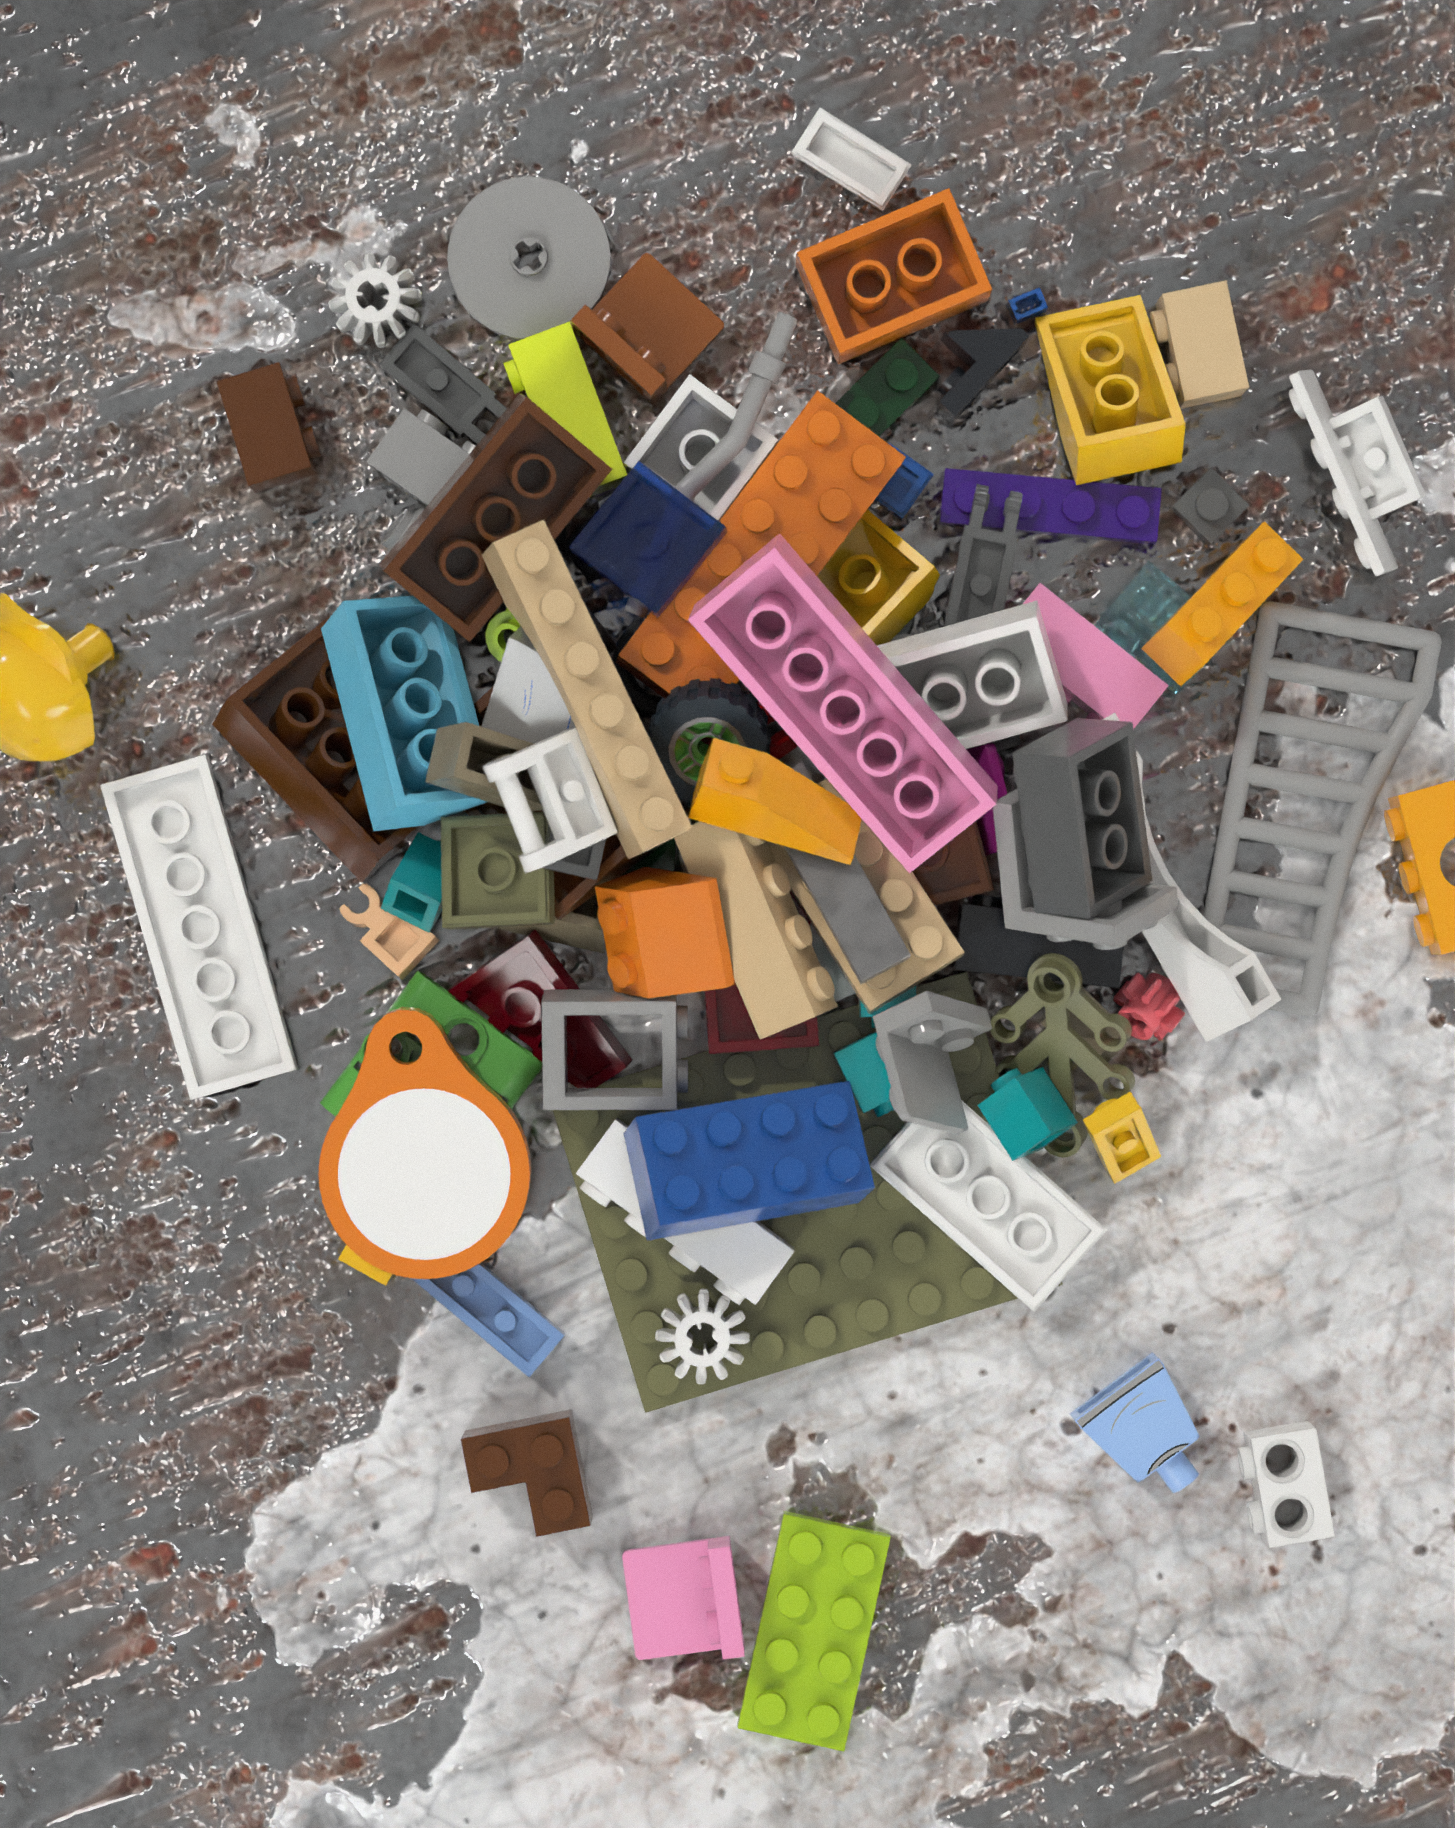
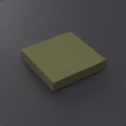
(485, 876)

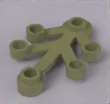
(1062, 1041)

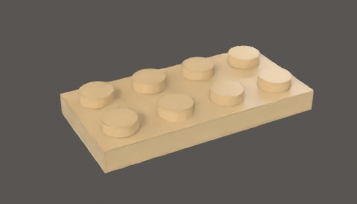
(908, 906)

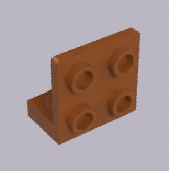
(648, 328)

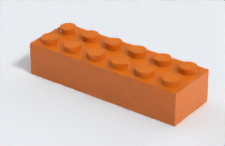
(807, 491)

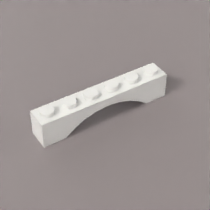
(1211, 972)

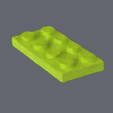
(813, 1631)

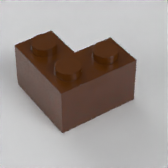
(543, 1455)

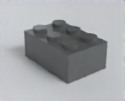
(1082, 817)

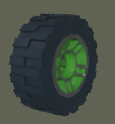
(701, 712)

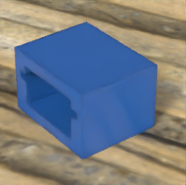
(1027, 306)

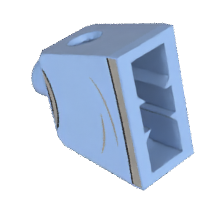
(1142, 1424)

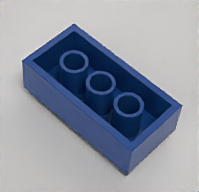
(748, 1160)

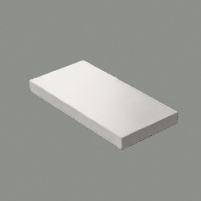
(990, 1205)

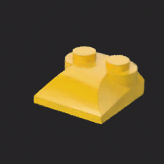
(879, 579)

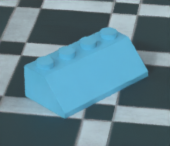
(396, 686)

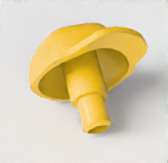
(43, 685)

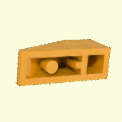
(772, 802)

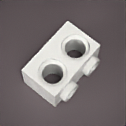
(1300, 1480)

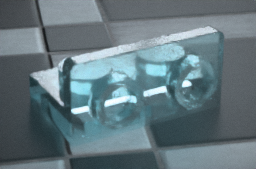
(1140, 613)

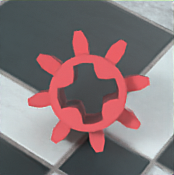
(1149, 1005)

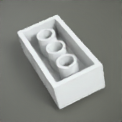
(985, 674)

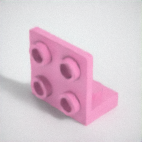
(684, 1599)

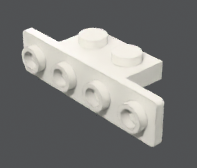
(1365, 463)

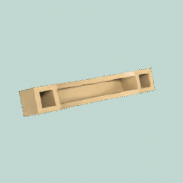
(555, 619)

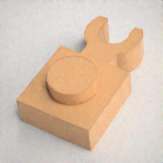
(389, 937)

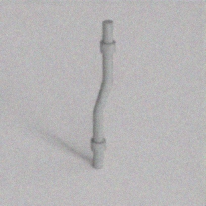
(765, 370)

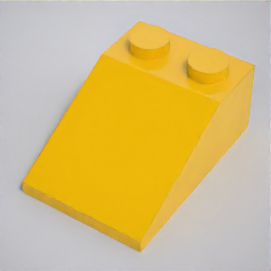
(1110, 390)

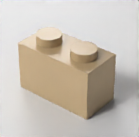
(1200, 344)

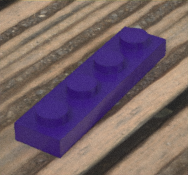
(1056, 506)

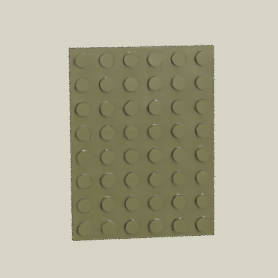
(854, 1268)

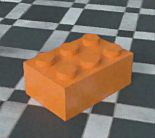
(893, 276)

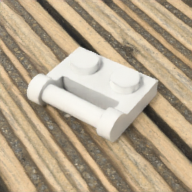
(567, 795)

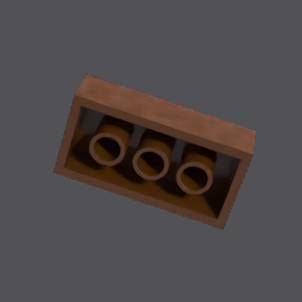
(512, 479)

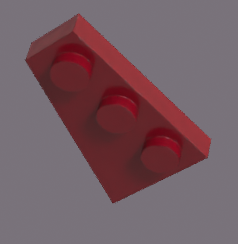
(512, 993)

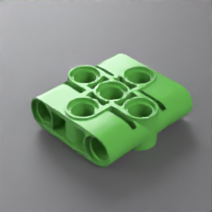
(497, 1060)

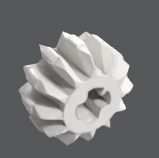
(381, 282)
(720, 1333)

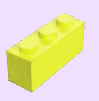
(559, 383)

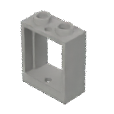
(560, 1003)

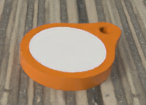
(423, 1158)

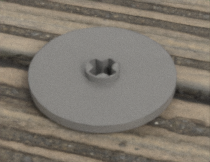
(532, 215)

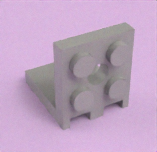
(1106, 930)

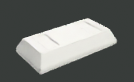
(851, 159)

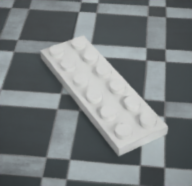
(199, 927)

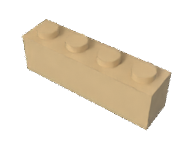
(764, 932)

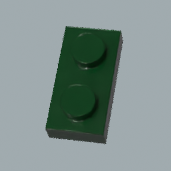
(889, 388)

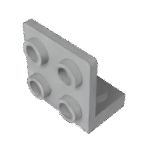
(915, 1050)

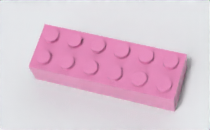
(844, 703)

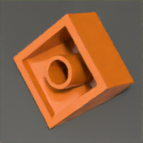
(664, 933)

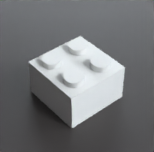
(687, 432)

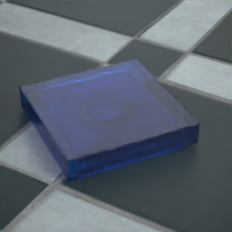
(648, 539)

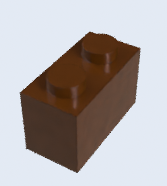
(268, 426)

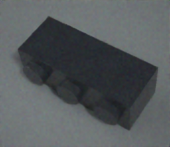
(1011, 952)

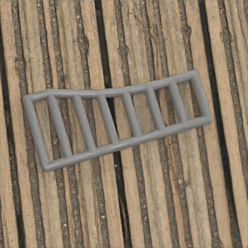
(1360, 795)

